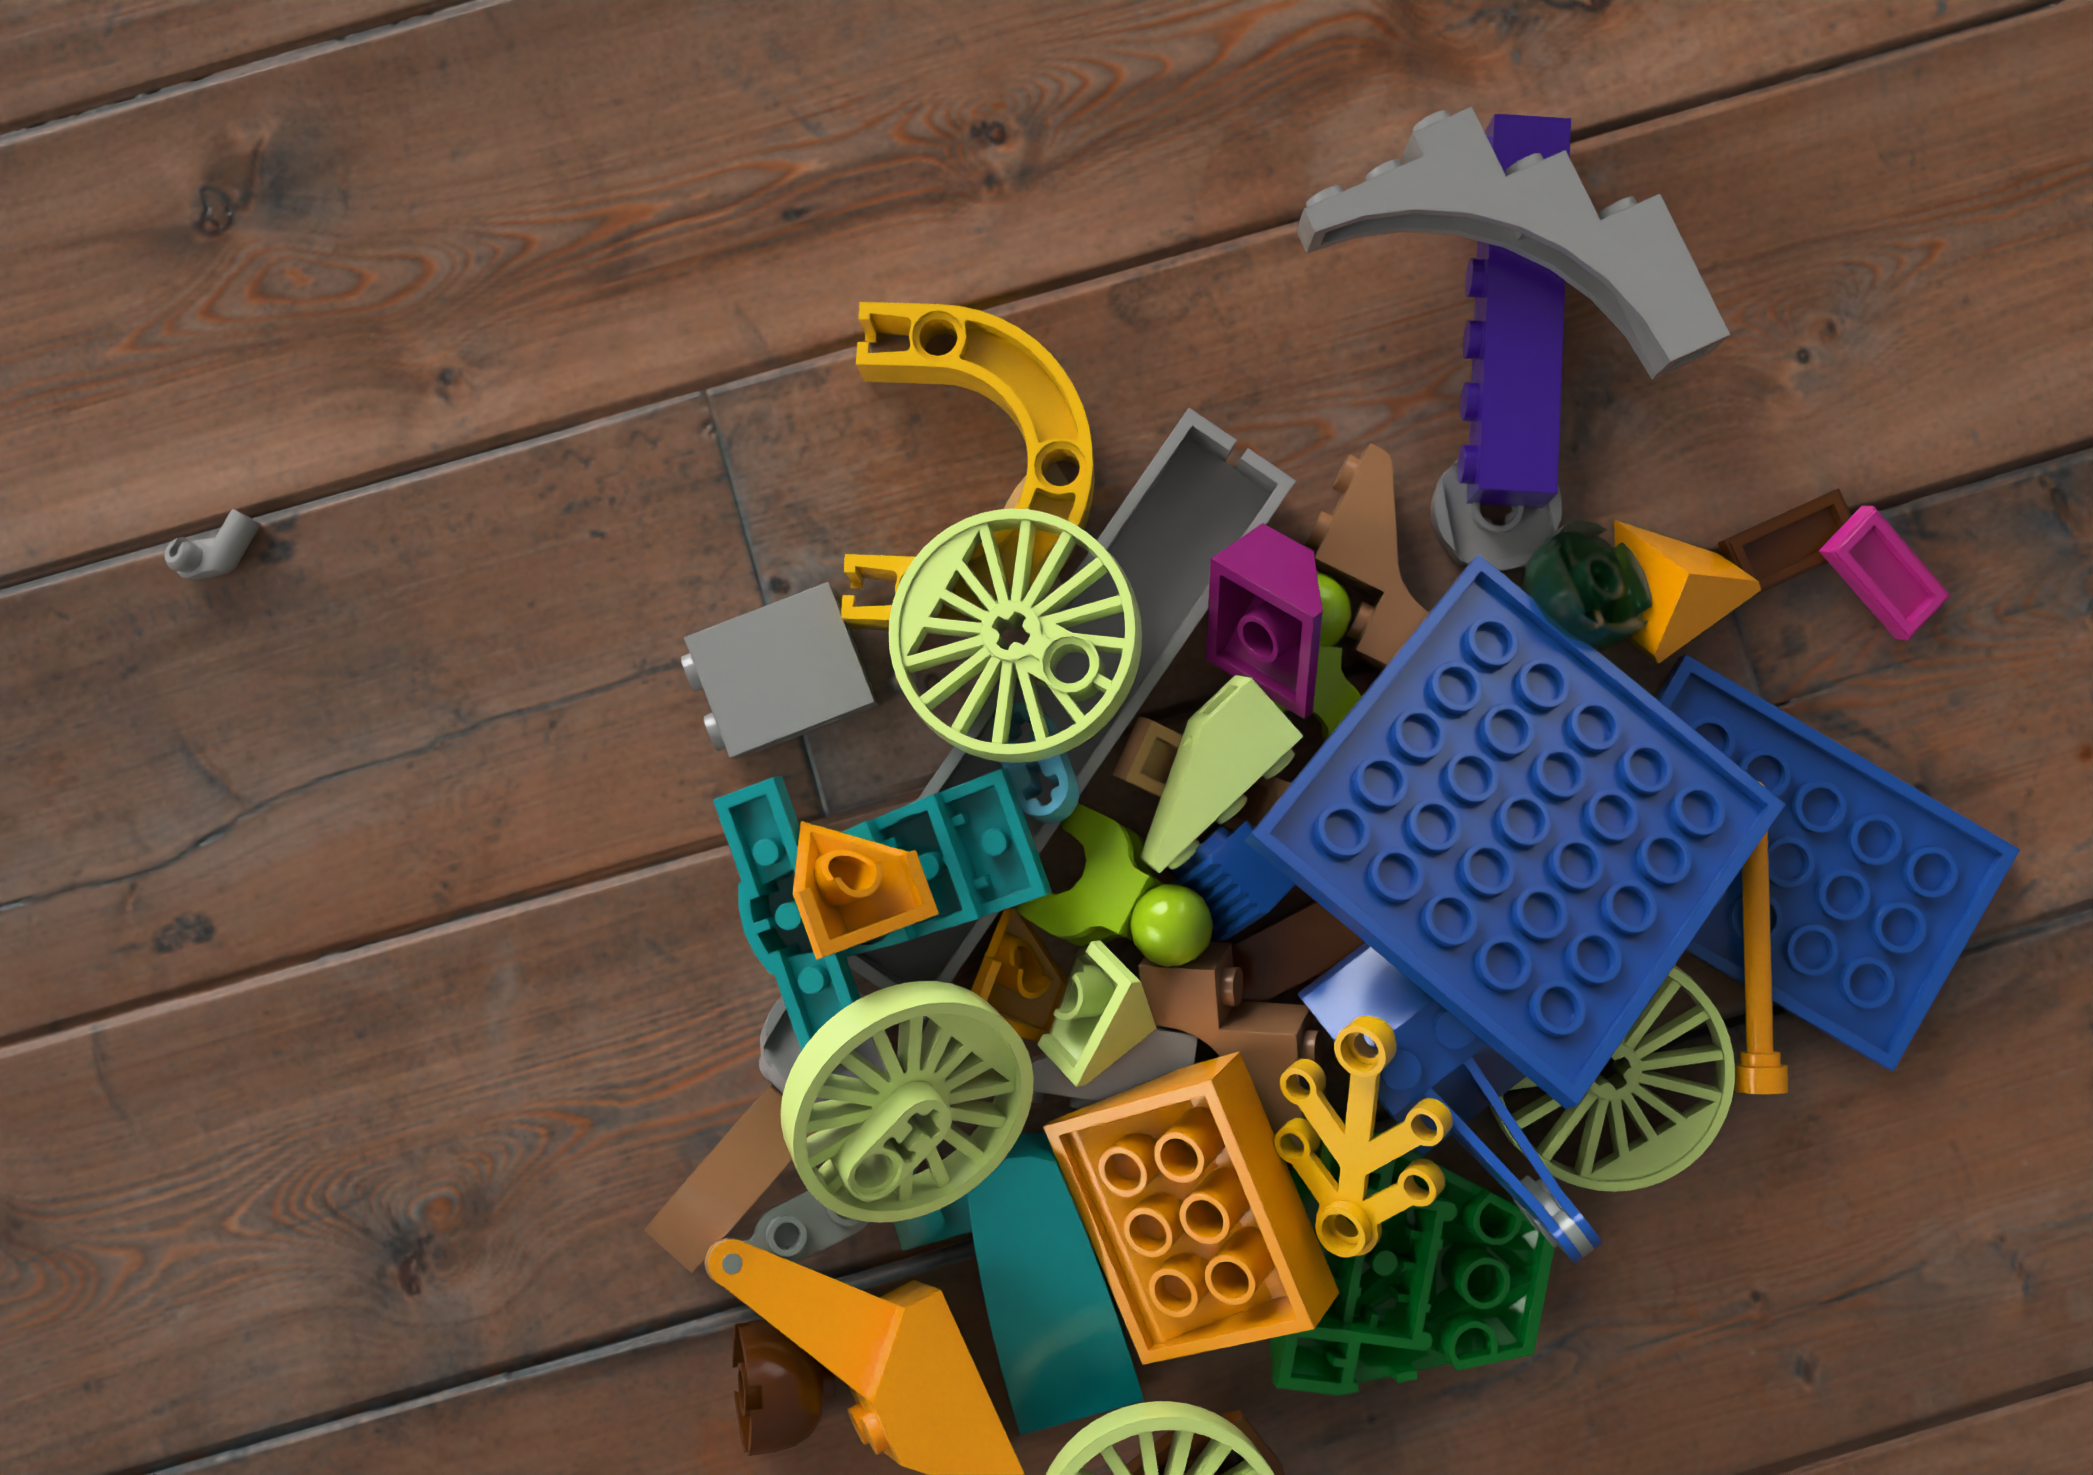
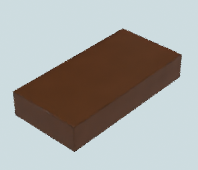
(1788, 542)

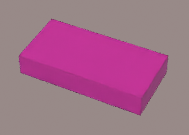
(1884, 573)

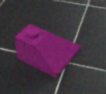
(1267, 616)

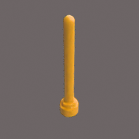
(1759, 1064)

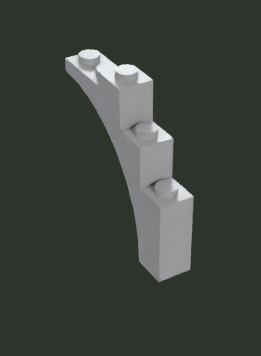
(1620, 259)

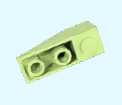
(1219, 758)

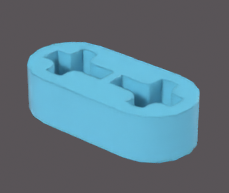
(1056, 769)

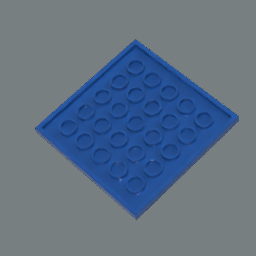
(1518, 830)

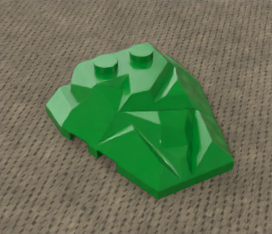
(1436, 1290)

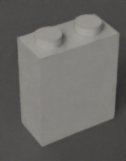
(778, 672)

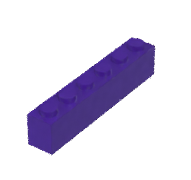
(1514, 350)

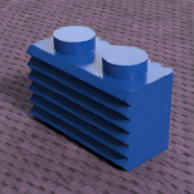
(1232, 880)

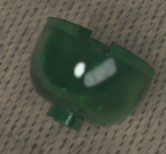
(1588, 585)

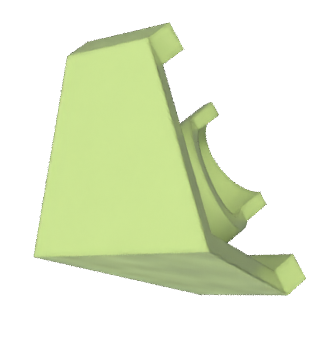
(1098, 1016)

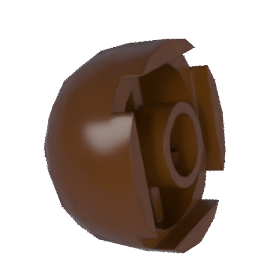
(777, 1388)

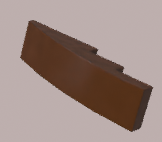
(1291, 951)

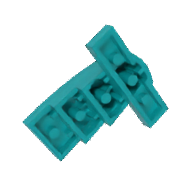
(967, 842)
(1041, 1289)

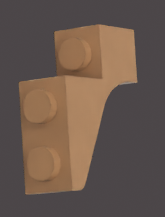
(1361, 551)
(1207, 1003)

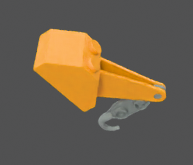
(894, 1351)

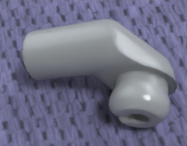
(213, 555)

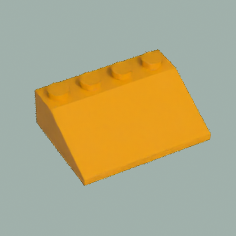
(1194, 1212)

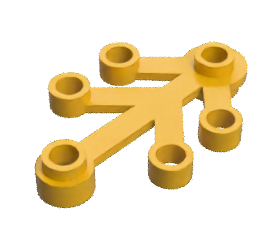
(1354, 1143)

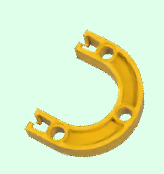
(1019, 378)

